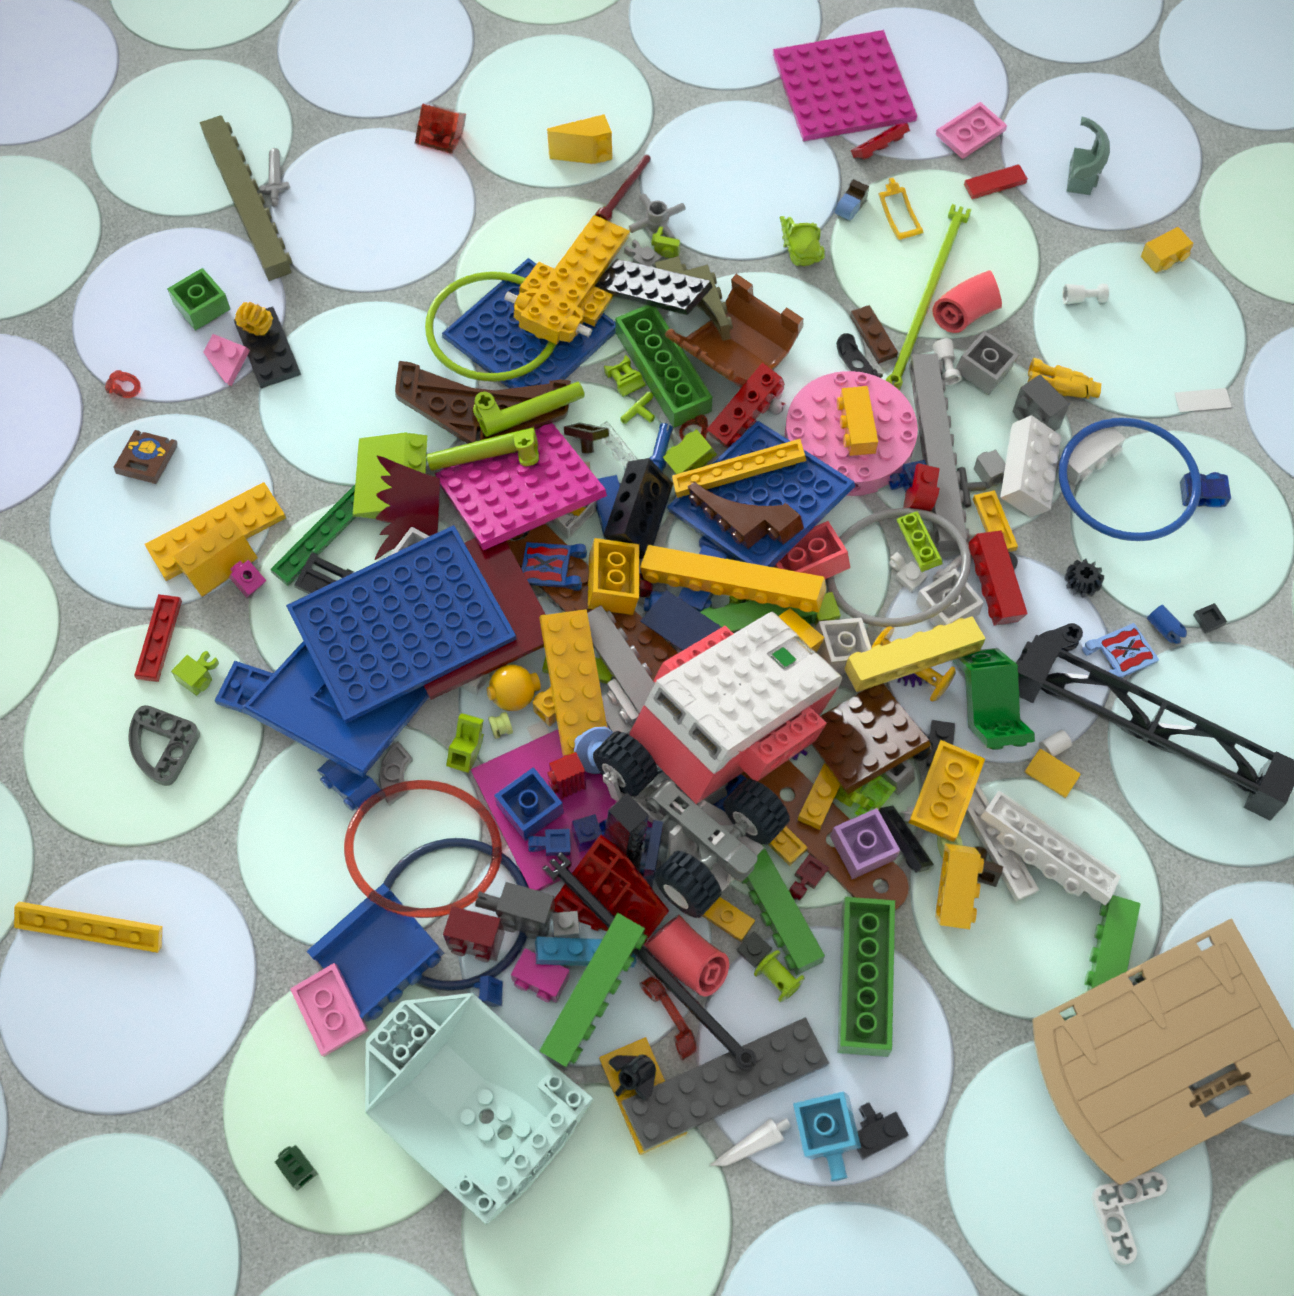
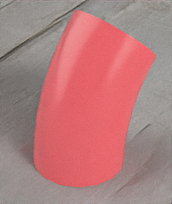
(967, 302)
(689, 956)

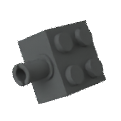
(521, 909)

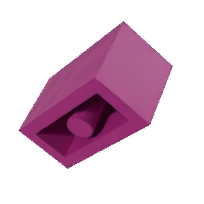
(542, 979)

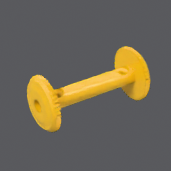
(941, 683)

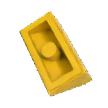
(1052, 773)

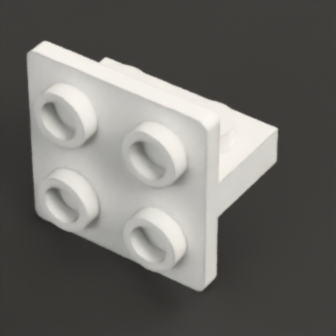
(618, 709)

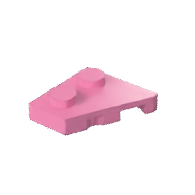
(226, 357)

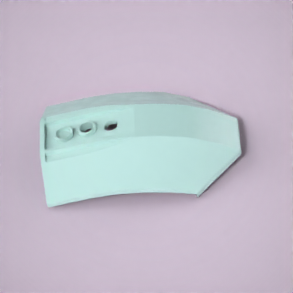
(435, 1074)

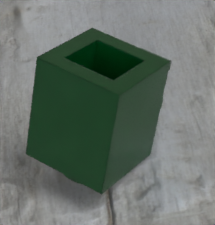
(295, 1166)

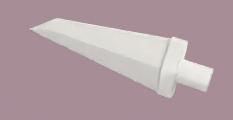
(760, 1139)

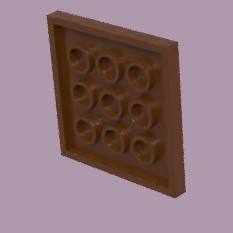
(867, 737)

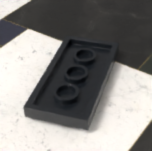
(270, 353)

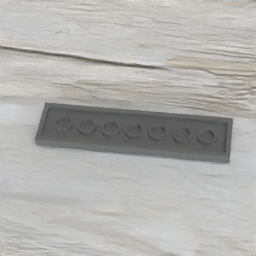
(722, 1087)

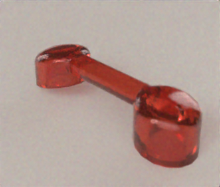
(685, 1039)

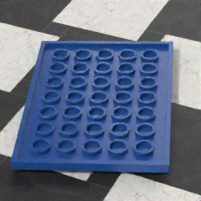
(400, 623)

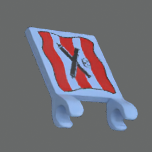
(1124, 650)

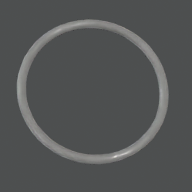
(929, 613)

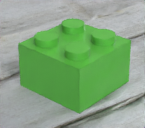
(199, 298)

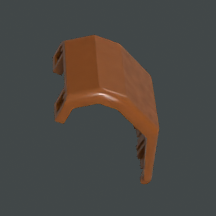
(756, 337)

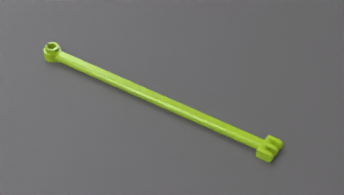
(957, 218)

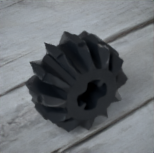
(1084, 578)

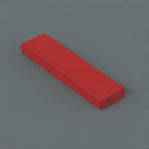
(158, 638)

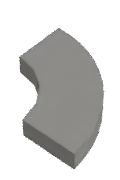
(393, 769)

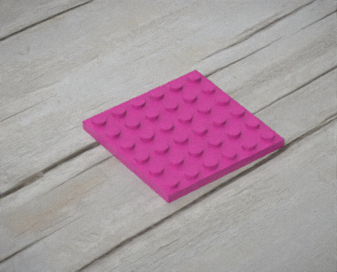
(844, 85)
(506, 499)

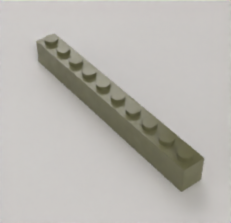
(245, 197)

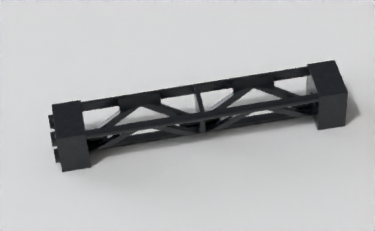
(1267, 790)

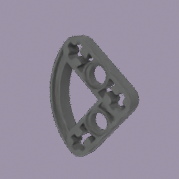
(175, 735)

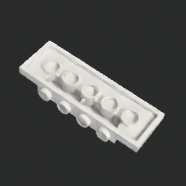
(1049, 850)

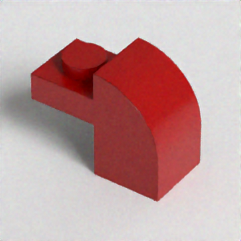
(924, 489)

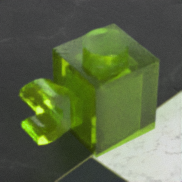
(878, 792)

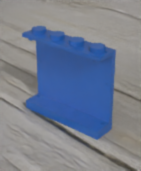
(377, 953)

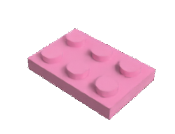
(971, 130)
(329, 1009)

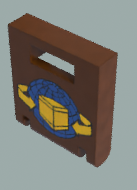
(148, 451)

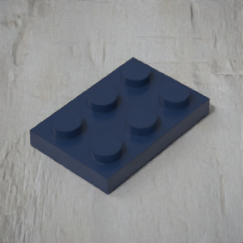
(651, 851)

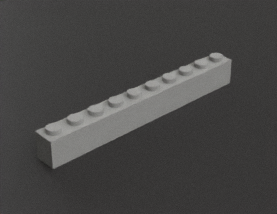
(937, 445)
(625, 667)

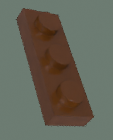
(874, 334)

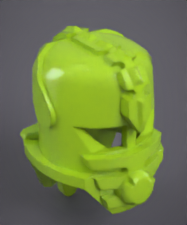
(802, 241)

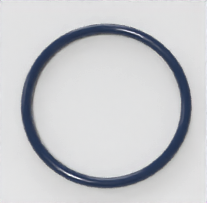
(506, 862)

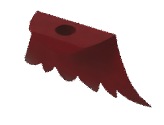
(412, 503)

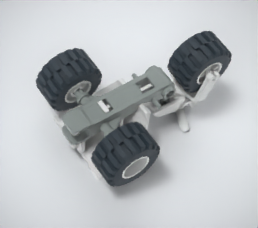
(706, 844)

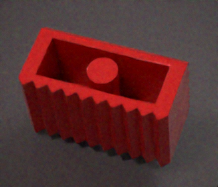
(567, 775)

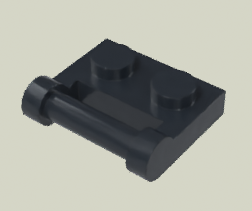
(312, 580)

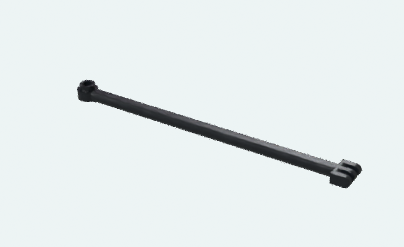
(561, 871)

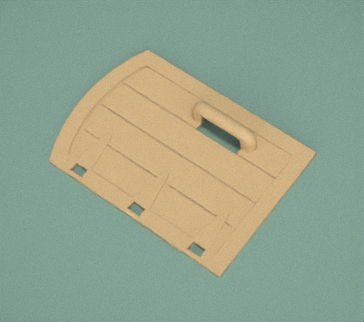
(1134, 1050)

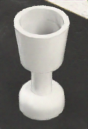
(1077, 293)
(946, 355)

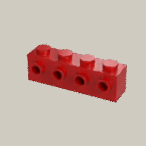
(746, 406)
(997, 578)

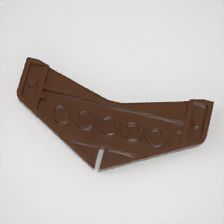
(452, 403)

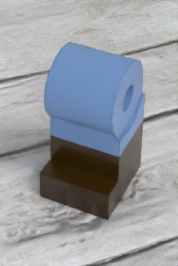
(852, 200)

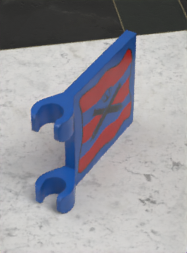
(549, 564)

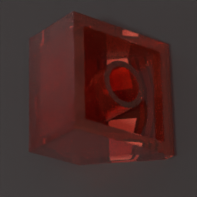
(439, 127)

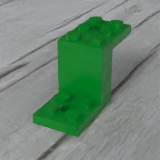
(994, 699)

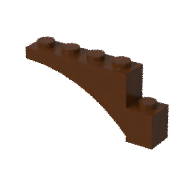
(745, 521)

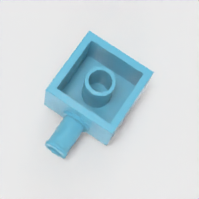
(827, 1130)

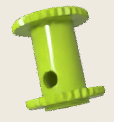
(779, 975)

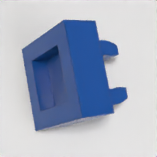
(490, 990)

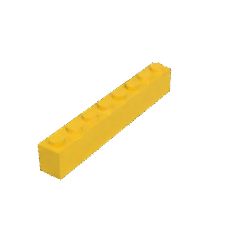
(733, 578)

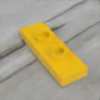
(729, 919)

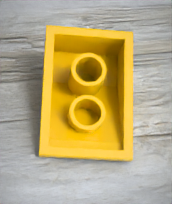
(581, 141)

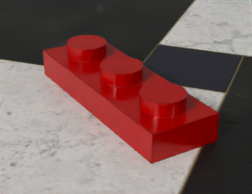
(880, 141)

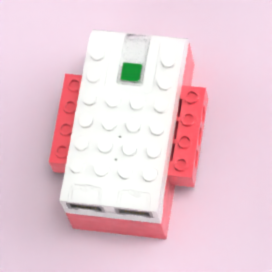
(735, 706)

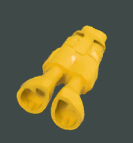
(1065, 380)

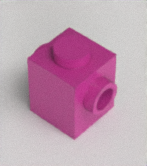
(250, 585)

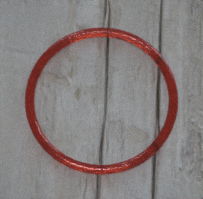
(416, 912)

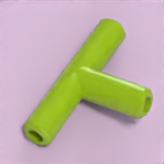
(639, 408)

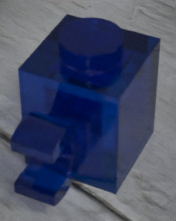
(906, 477)
(586, 831)

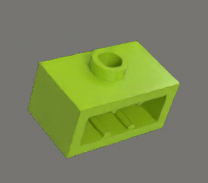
(690, 453)

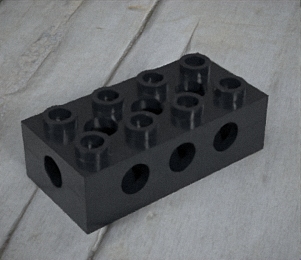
(639, 505)

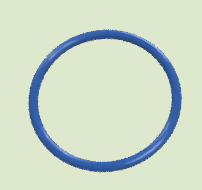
(1118, 534)

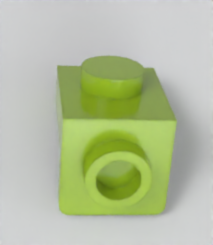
(665, 246)

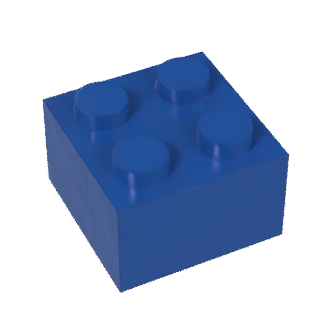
(529, 803)

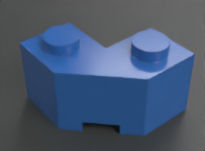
(347, 784)

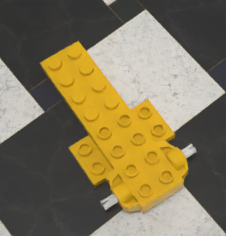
(563, 297)

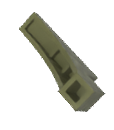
(711, 303)

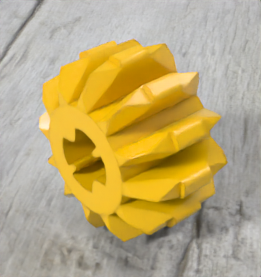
(253, 318)

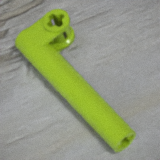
(494, 420)
(521, 441)

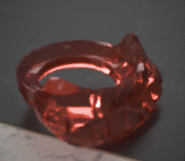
(700, 420)

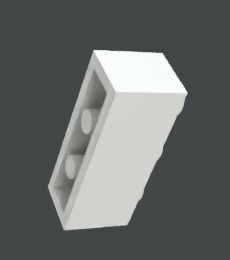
(1093, 453)

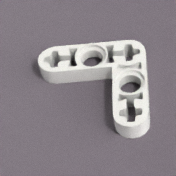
(1115, 1210)

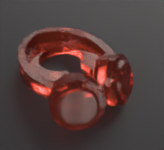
(111, 386)

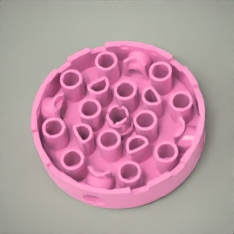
(816, 422)

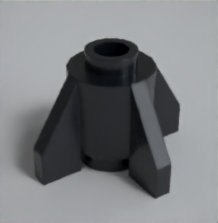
(635, 1074)

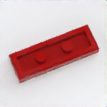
(995, 181)

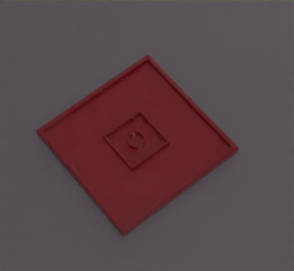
(519, 607)

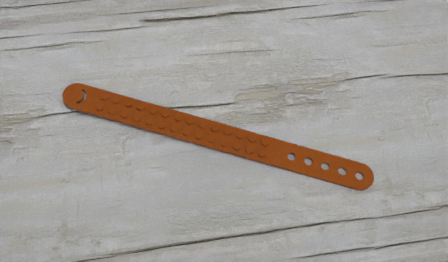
(654, 651)

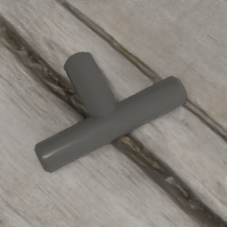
(971, 486)

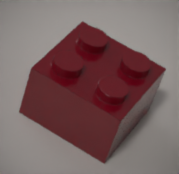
(474, 934)

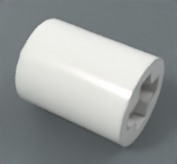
(1056, 743)

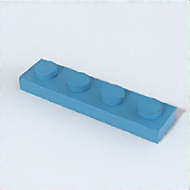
(567, 951)

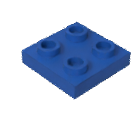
(240, 685)

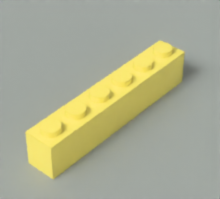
(914, 653)

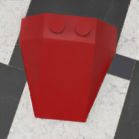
(616, 885)

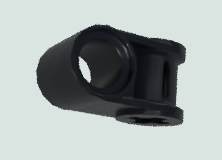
(1065, 636)

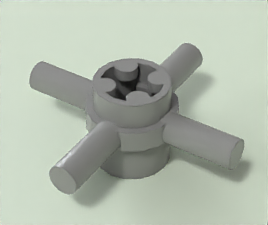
(656, 216)

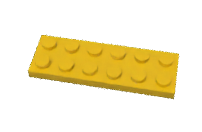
(249, 511)
(572, 675)

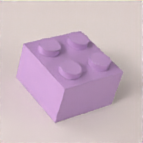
(864, 843)

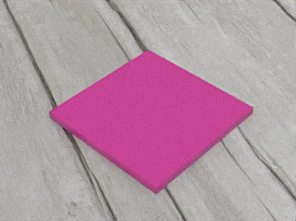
(504, 769)

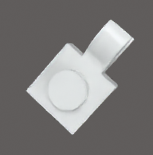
(908, 574)

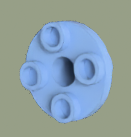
(587, 744)

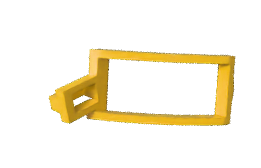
(891, 189)

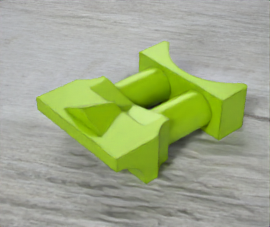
(627, 383)

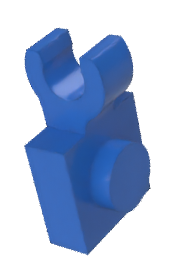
(554, 842)

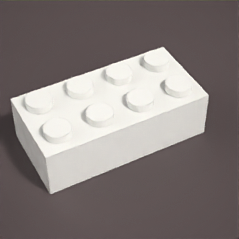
(1031, 466)

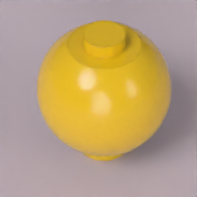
(512, 687)

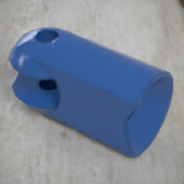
(1167, 624)

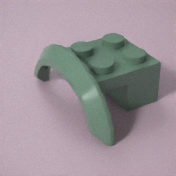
(1087, 163)

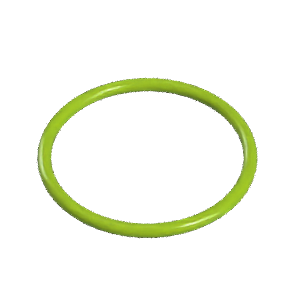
(480, 376)

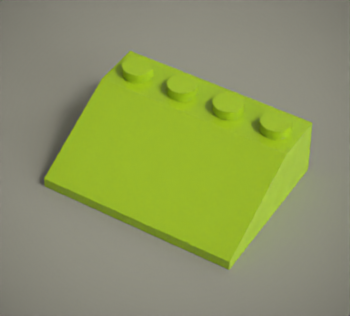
(403, 448)

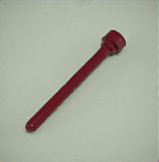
(606, 211)

